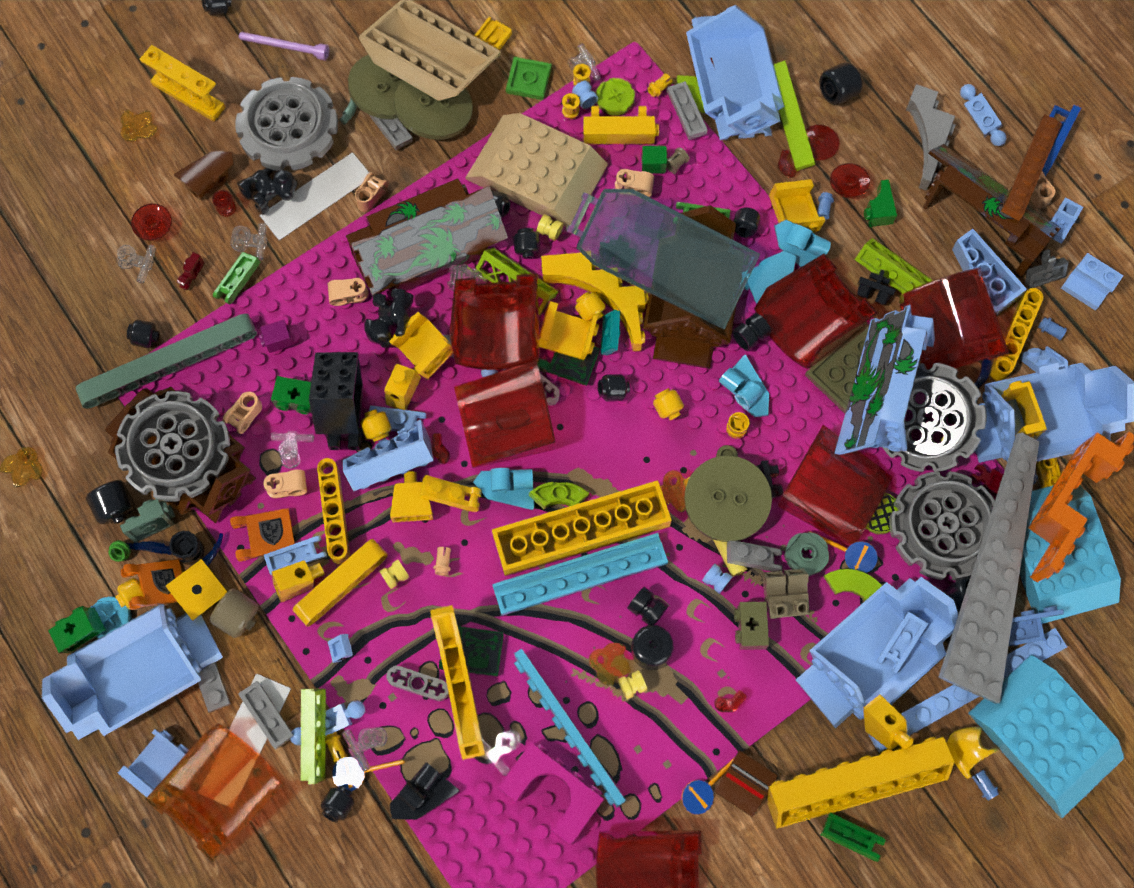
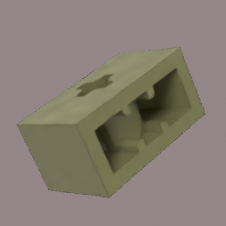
(758, 637)

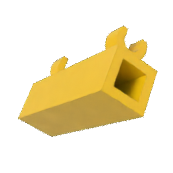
(620, 129)

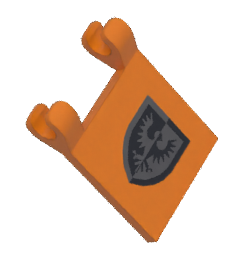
(266, 532)
(153, 582)

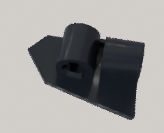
(421, 794)

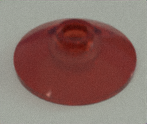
(826, 148)
(852, 174)
(146, 216)

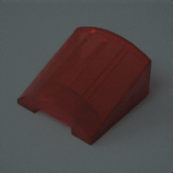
(812, 311)
(962, 317)
(495, 323)
(505, 415)
(835, 489)
(648, 859)

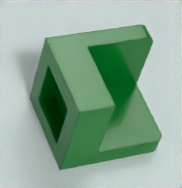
(654, 159)

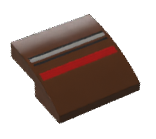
(745, 783)

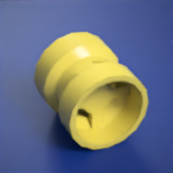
(550, 227)
(394, 574)
(631, 685)

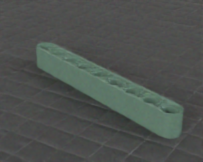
(165, 361)

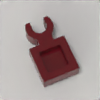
(191, 268)
(990, 479)

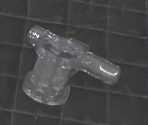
(584, 58)
(252, 240)
(144, 263)
(462, 272)
(288, 449)
(368, 739)
(493, 755)

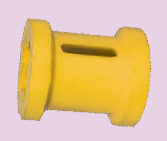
(581, 73)
(570, 105)

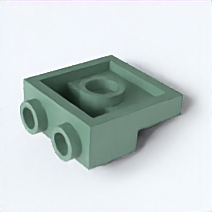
(153, 518)

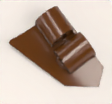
(206, 172)

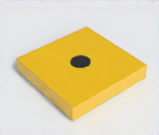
(196, 589)

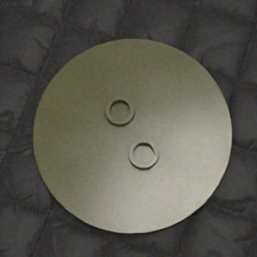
(373, 88)
(429, 116)
(727, 498)

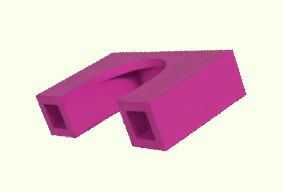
(537, 763)

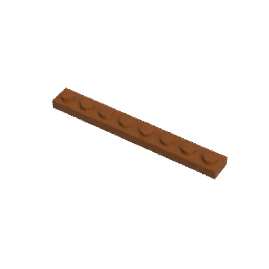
(1031, 167)

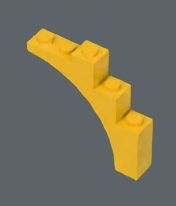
(578, 271)
(458, 682)

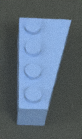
(389, 457)

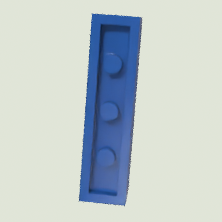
(1062, 133)

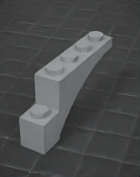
(933, 128)

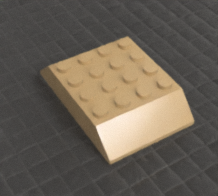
(426, 50)
(538, 167)

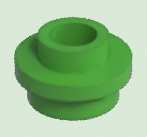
(115, 553)

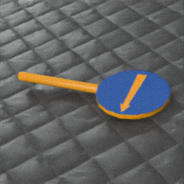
(858, 556)
(349, 774)
(698, 795)

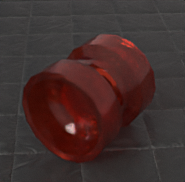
(224, 203)

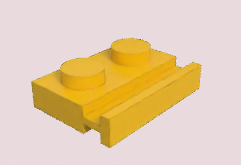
(494, 33)

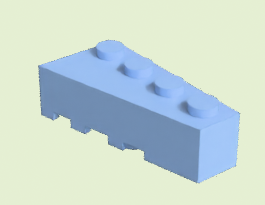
(1002, 283)

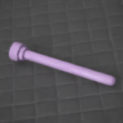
(320, 51)

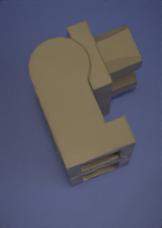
(786, 593)

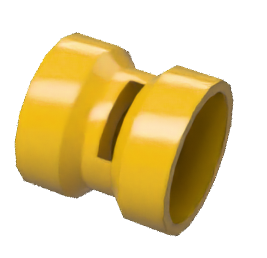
(739, 421)

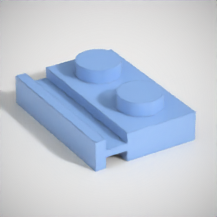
(1043, 361)

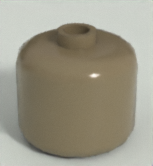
(234, 613)

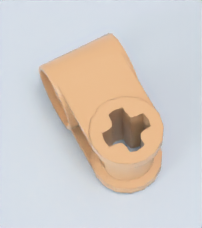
(635, 180)
(1044, 188)
(373, 190)
(345, 291)
(242, 413)
(288, 484)

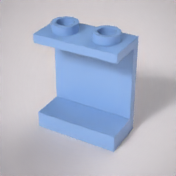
(1091, 281)
(154, 762)

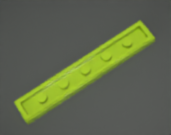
(793, 120)

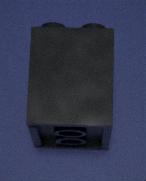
(336, 393)

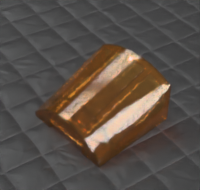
(216, 789)

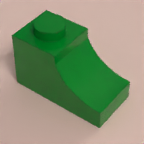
(882, 209)

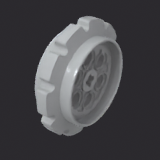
(286, 123)
(959, 438)
(196, 470)
(932, 491)

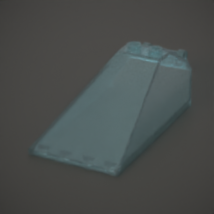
(664, 253)

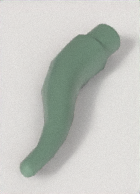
(348, 112)

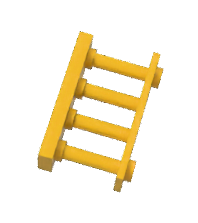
(182, 83)

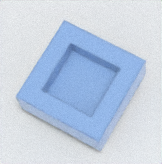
(340, 648)

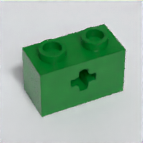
(287, 388)
(76, 630)

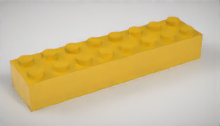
(581, 528)
(859, 782)

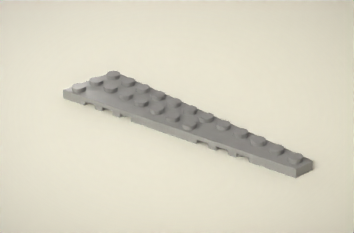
(984, 623)

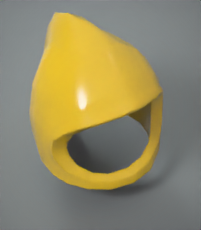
(967, 749)

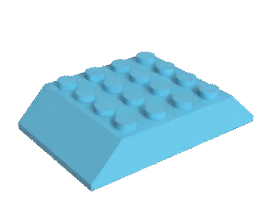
(1089, 572)
(1049, 734)

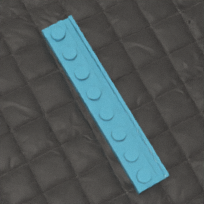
(579, 574)
(573, 737)

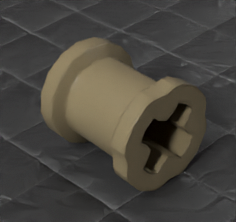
(676, 160)

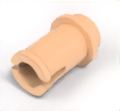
(442, 562)

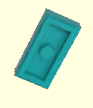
(610, 332)

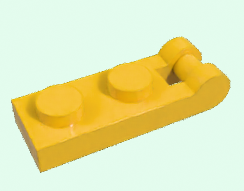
(450, 493)

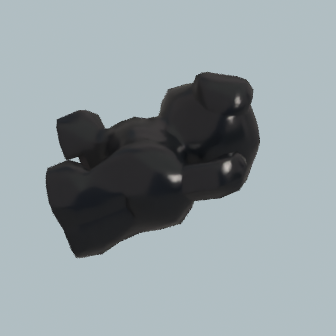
(281, 185)
(390, 313)

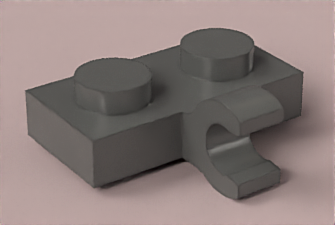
(1047, 272)

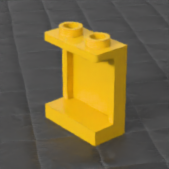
(794, 203)

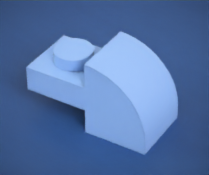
(1065, 218)

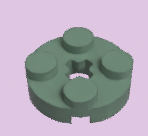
(806, 541)

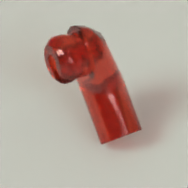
(785, 166)
(439, 449)
(730, 704)

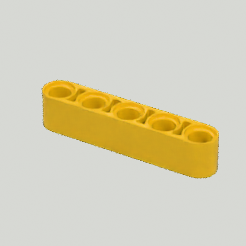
(1021, 327)
(329, 501)
(340, 582)

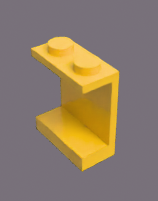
(567, 333)
(423, 345)
(1028, 408)

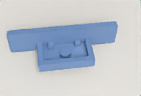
(1029, 627)

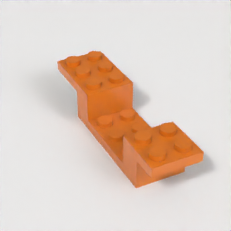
(1058, 521)

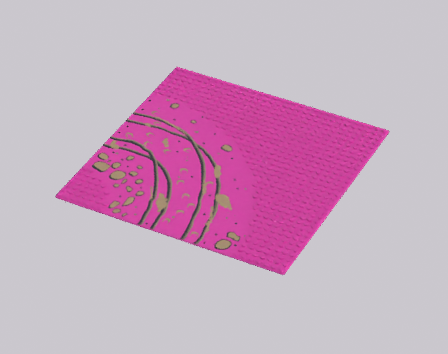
(643, 742)

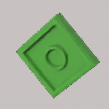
(528, 78)

